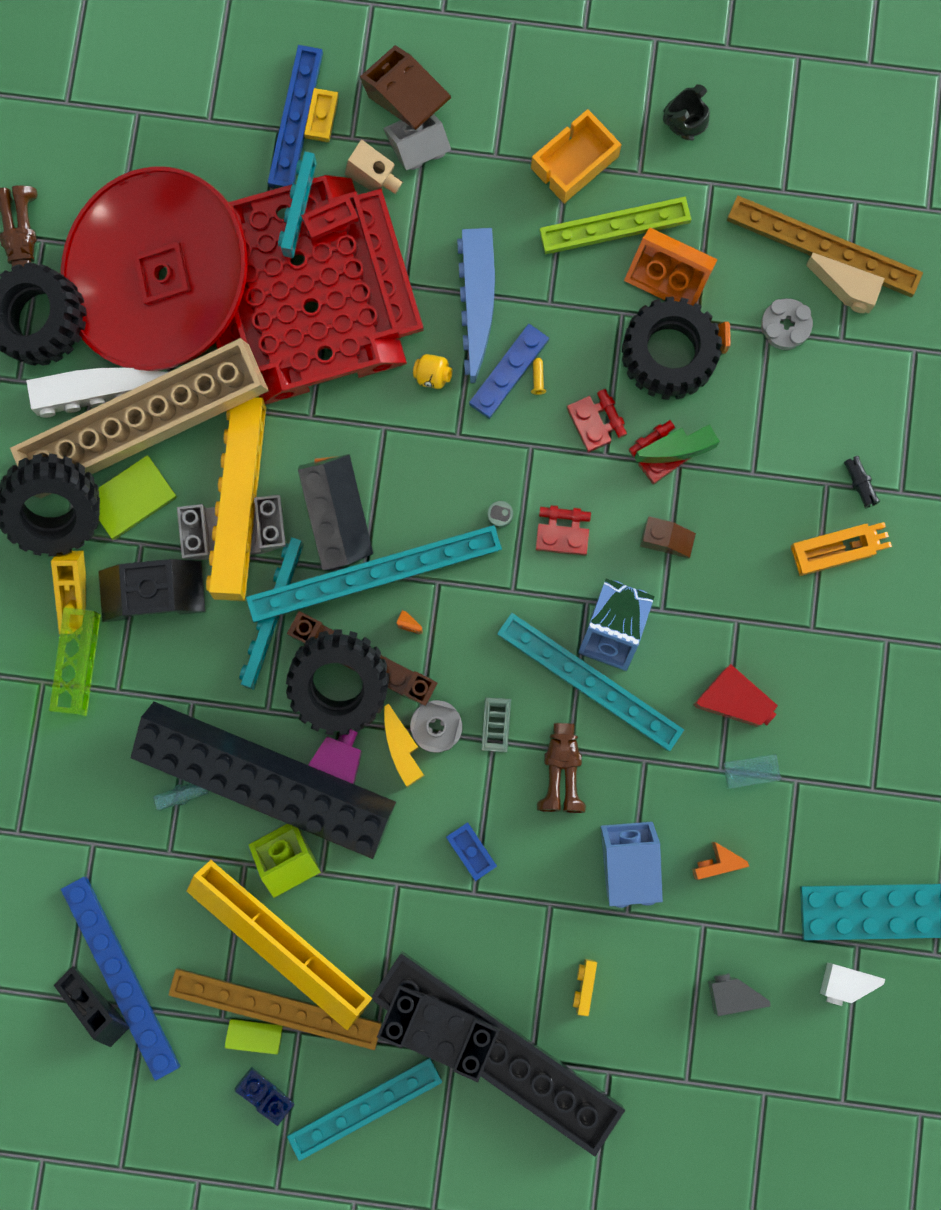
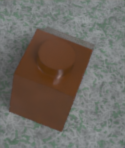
(667, 537)

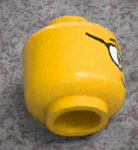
(432, 371)

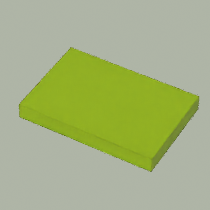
(133, 497)

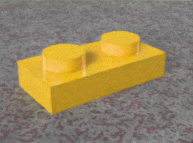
(321, 115)
(586, 975)

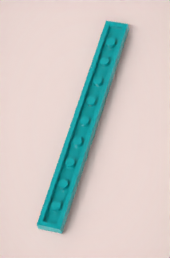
(373, 573)

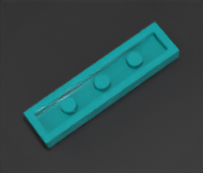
(299, 195)

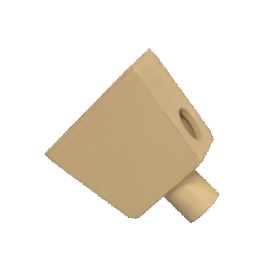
(372, 169)

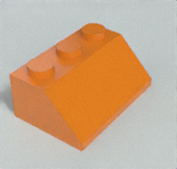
(669, 268)

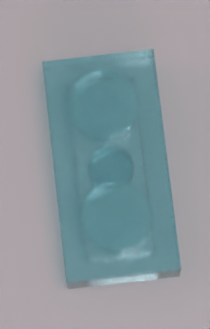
(752, 771)

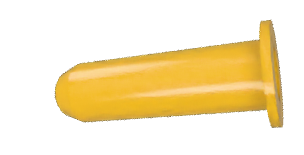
(538, 377)

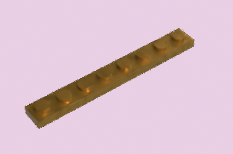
(813, 240)
(271, 1008)

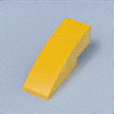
(401, 747)

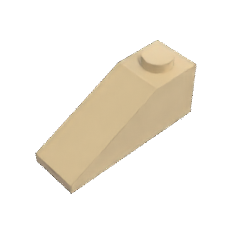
(851, 285)

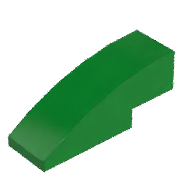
(679, 446)

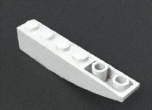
(83, 388)

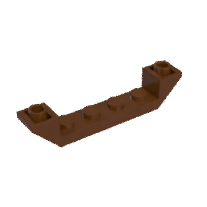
(401, 680)

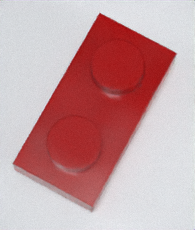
(330, 218)

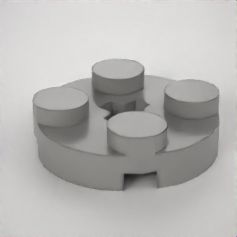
(797, 314)
(428, 714)

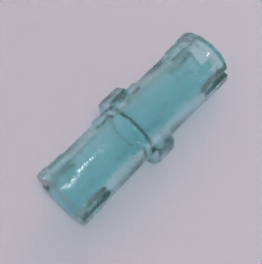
(179, 795)

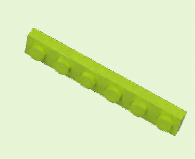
(615, 225)

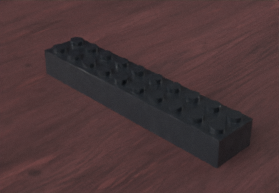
(262, 779)
(519, 1065)

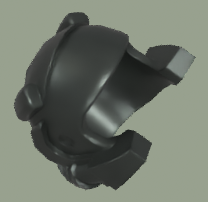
(688, 113)

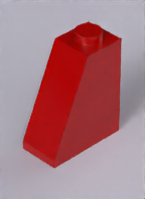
(737, 699)

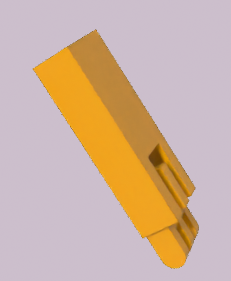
(828, 550)

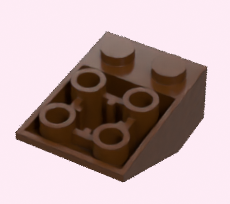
(404, 87)

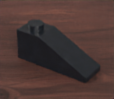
(91, 1008)

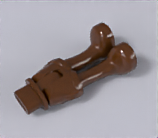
(17, 241)
(562, 755)

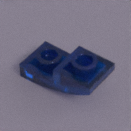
(264, 1096)

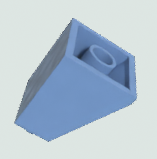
(632, 864)

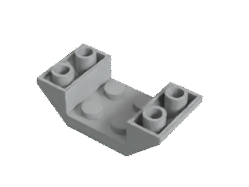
(197, 525)

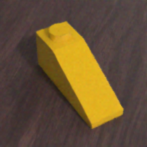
(69, 585)

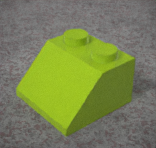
(283, 859)

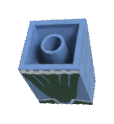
(616, 624)

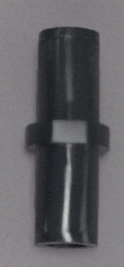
(861, 482)

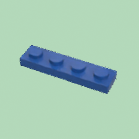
(509, 371)

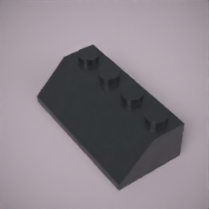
(335, 511)

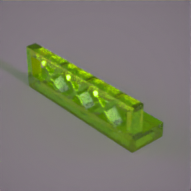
(85, 661)

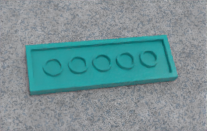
(871, 912)

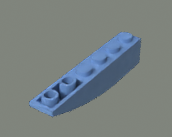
(478, 294)

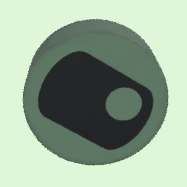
(500, 514)

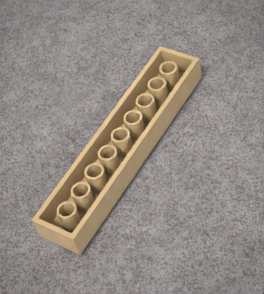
(152, 411)

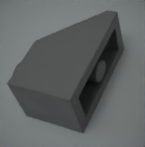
(733, 996)

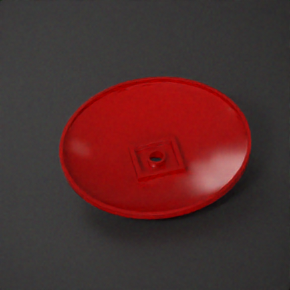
(122, 243)

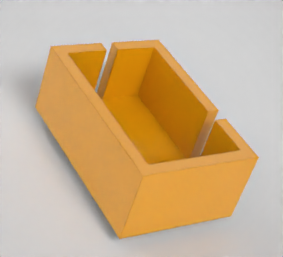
(576, 161)

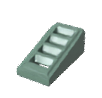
(496, 702)

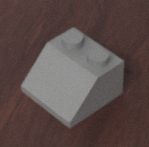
(418, 145)

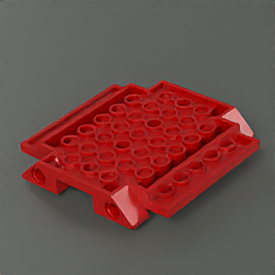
(350, 275)

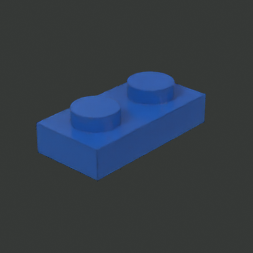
(471, 851)

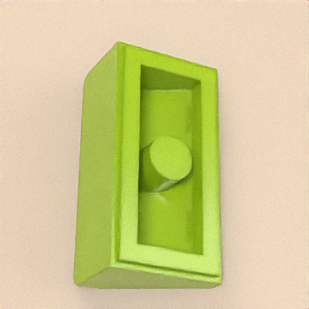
(254, 1036)

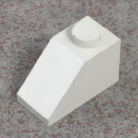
(847, 984)

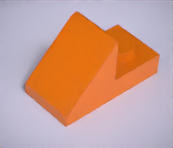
(726, 862)

